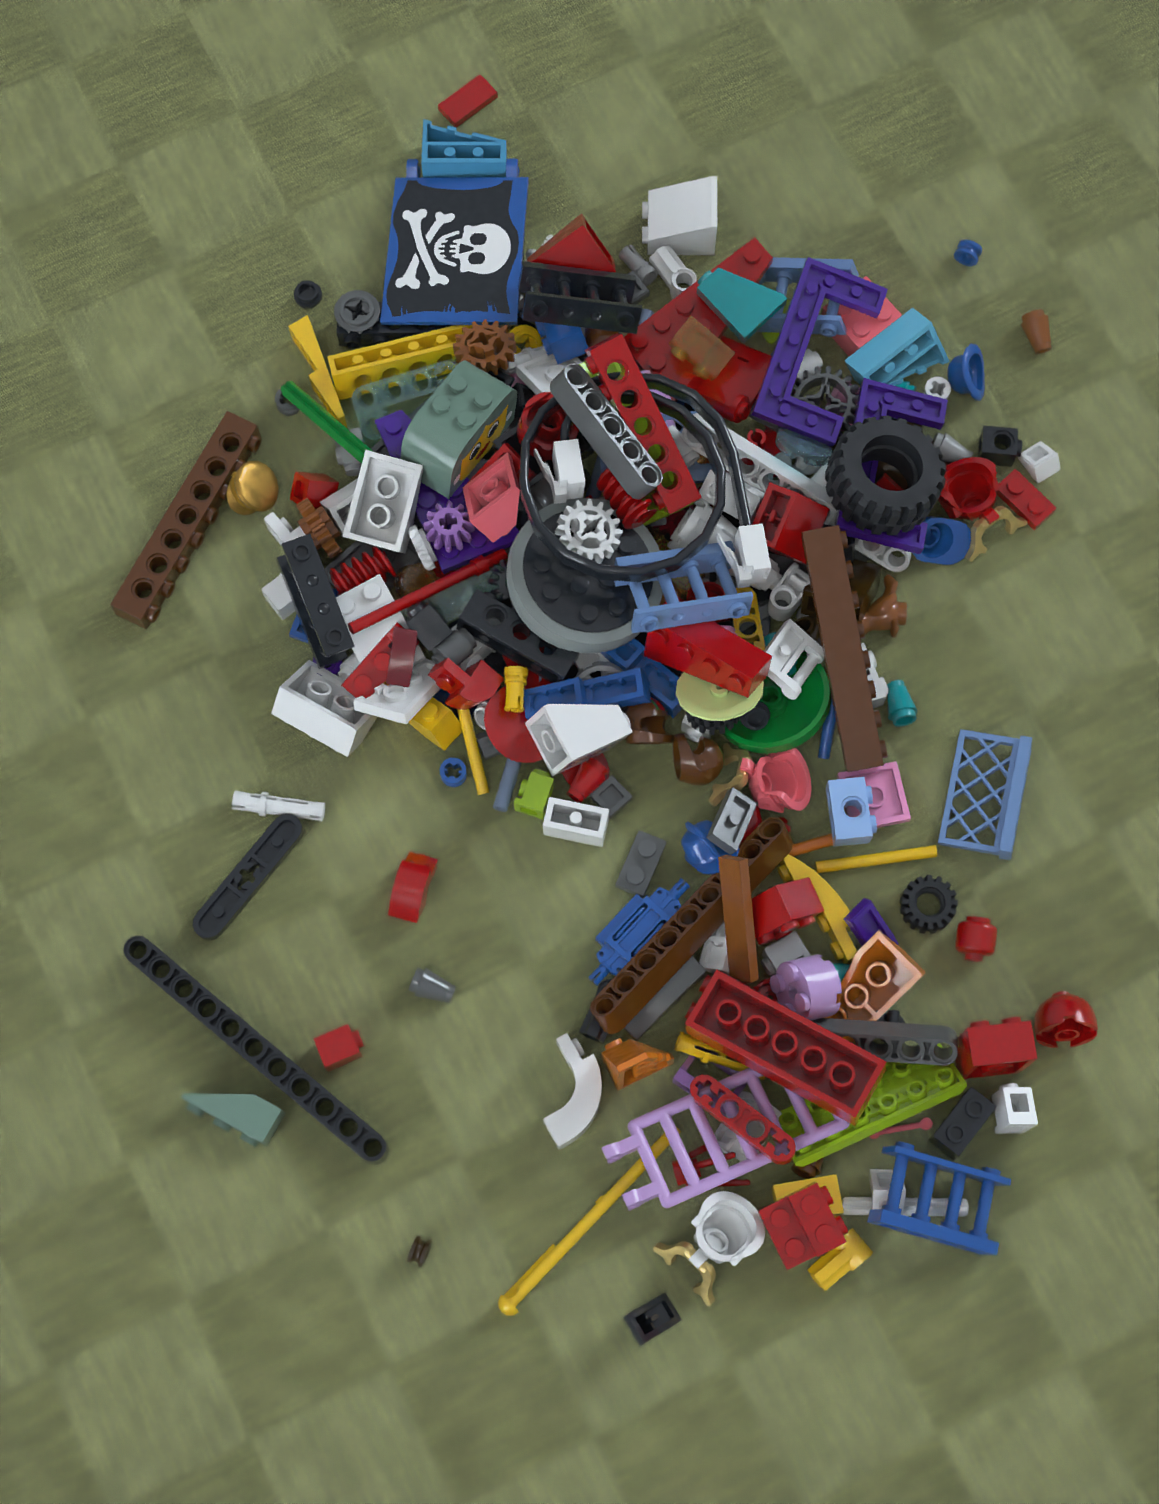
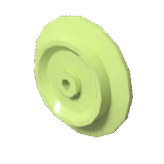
(712, 701)

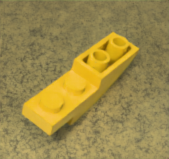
(834, 908)

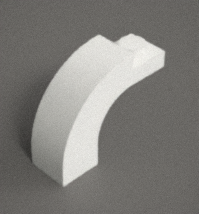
(276, 591)
(578, 1114)

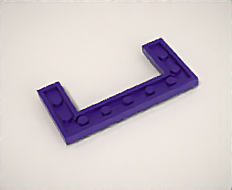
(774, 398)
(880, 400)

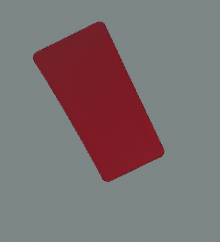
(402, 657)

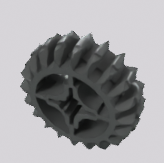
(833, 405)

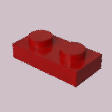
(1025, 499)

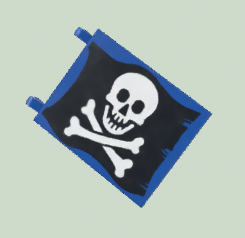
(455, 249)

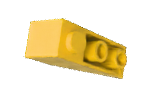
(436, 723)

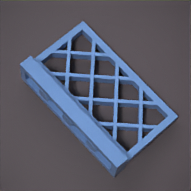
(1012, 796)

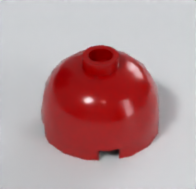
(1065, 1019)

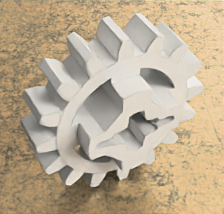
(585, 519)

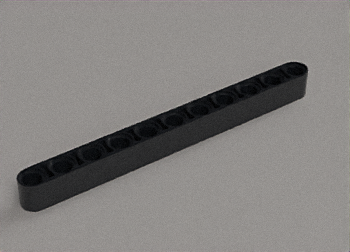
(244, 1038)

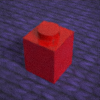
(339, 1047)

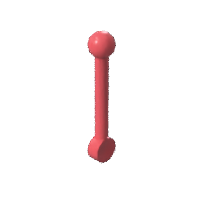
(925, 1124)

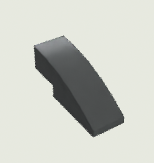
(666, 998)

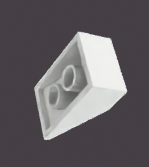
(384, 502)
(366, 599)

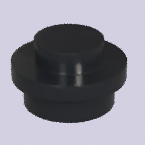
(307, 294)
(757, 717)

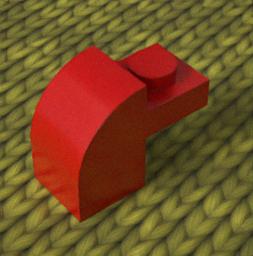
(466, 687)
(411, 886)

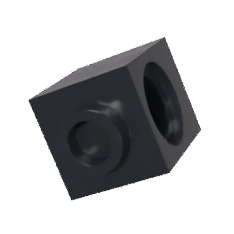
(1007, 436)

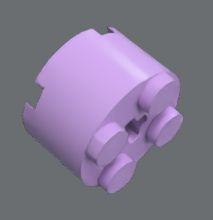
(807, 986)

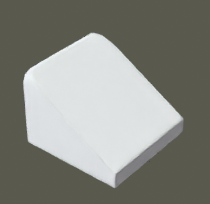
(1040, 461)

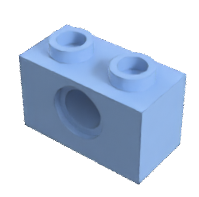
(848, 829)

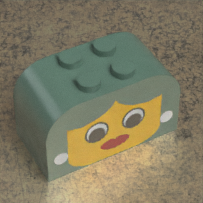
(458, 426)

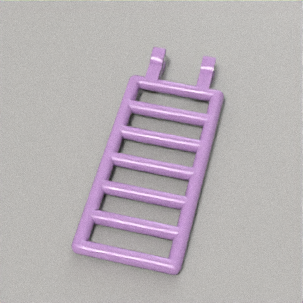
(659, 1188)

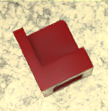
(312, 486)

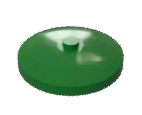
(790, 720)

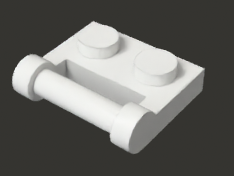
(785, 650)

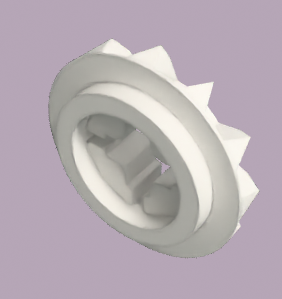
(422, 547)

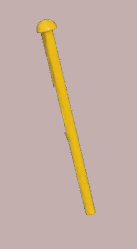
(508, 1302)

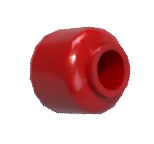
(976, 938)

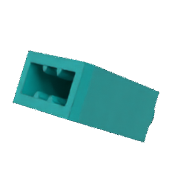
(739, 302)

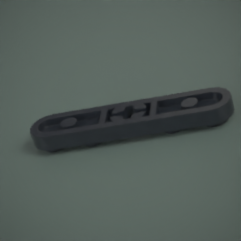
(229, 901)

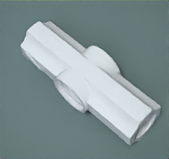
(672, 270)

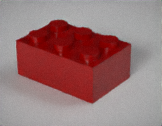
(995, 1049)

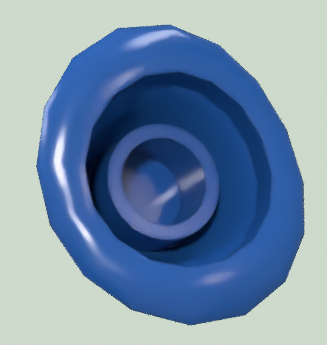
(967, 373)

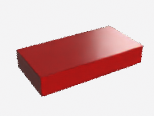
(467, 101)

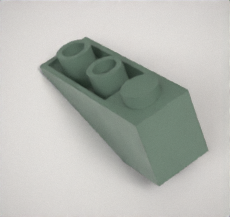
(244, 1112)

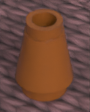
(1037, 330)

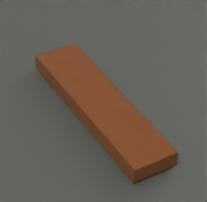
(738, 918)

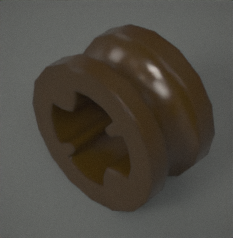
(419, 1251)

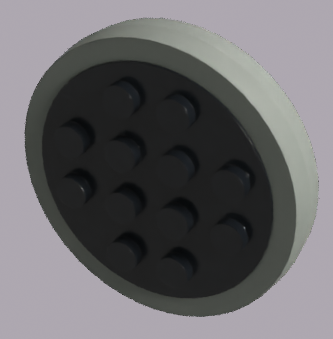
(568, 604)

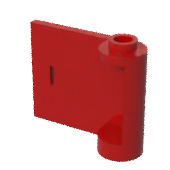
(737, 383)

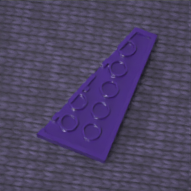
(392, 431)

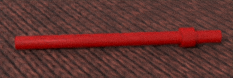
(476, 567)

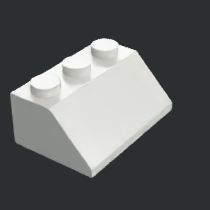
(322, 708)

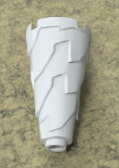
(693, 525)

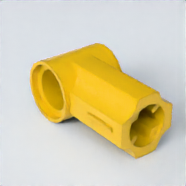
(840, 1260)

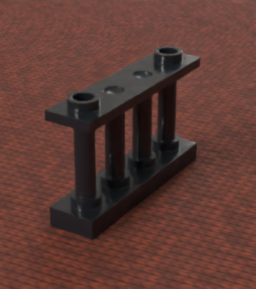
(579, 297)
(314, 601)

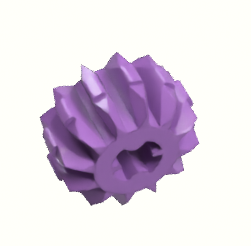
(438, 523)

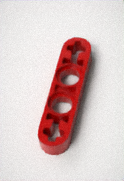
(742, 1119)

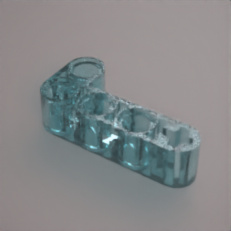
(383, 398)

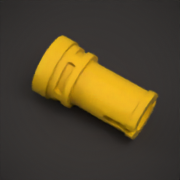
(515, 681)

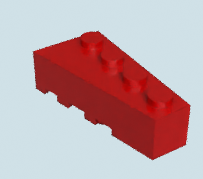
(711, 655)

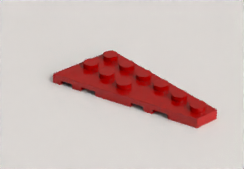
(650, 343)

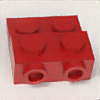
(803, 1225)

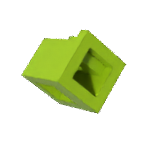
(535, 794)

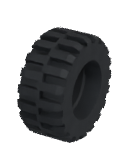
(899, 446)

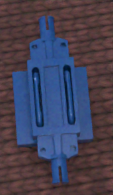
(634, 928)

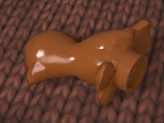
(885, 611)

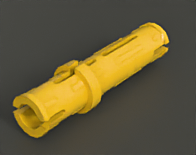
(686, 1044)

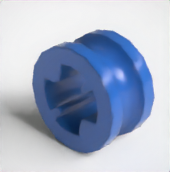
(968, 252)
(454, 763)

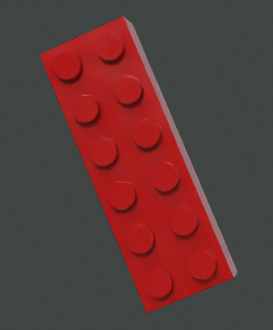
(785, 1047)

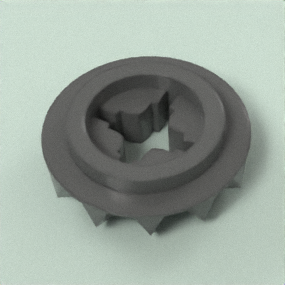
(351, 302)

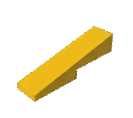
(320, 379)

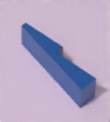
(661, 680)
(620, 689)

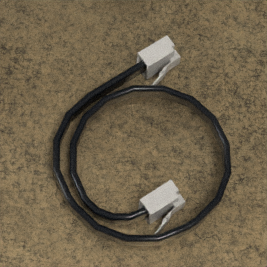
(750, 539)

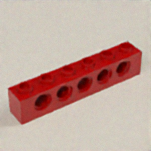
(615, 349)

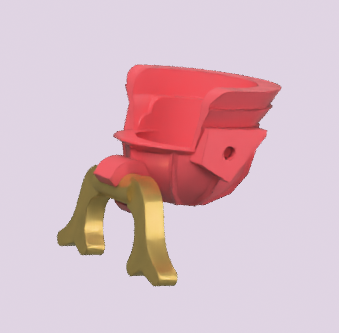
(774, 781)

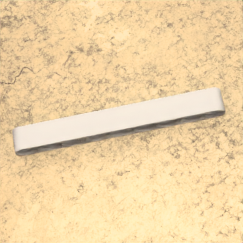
(792, 479)

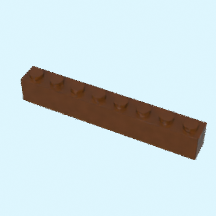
(842, 648)

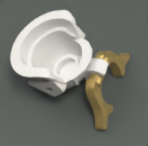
(725, 1232)

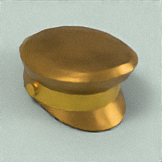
(252, 488)

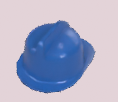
(945, 541)
(699, 850)

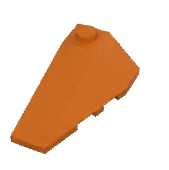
(875, 980)
(633, 1061)

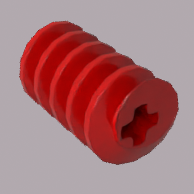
(630, 510)
(361, 571)

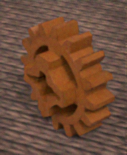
(486, 346)
(320, 527)

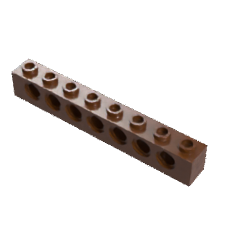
(143, 611)

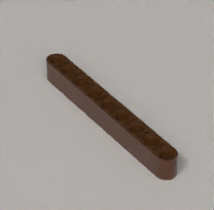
(685, 932)

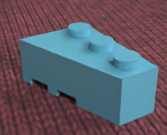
(898, 351)

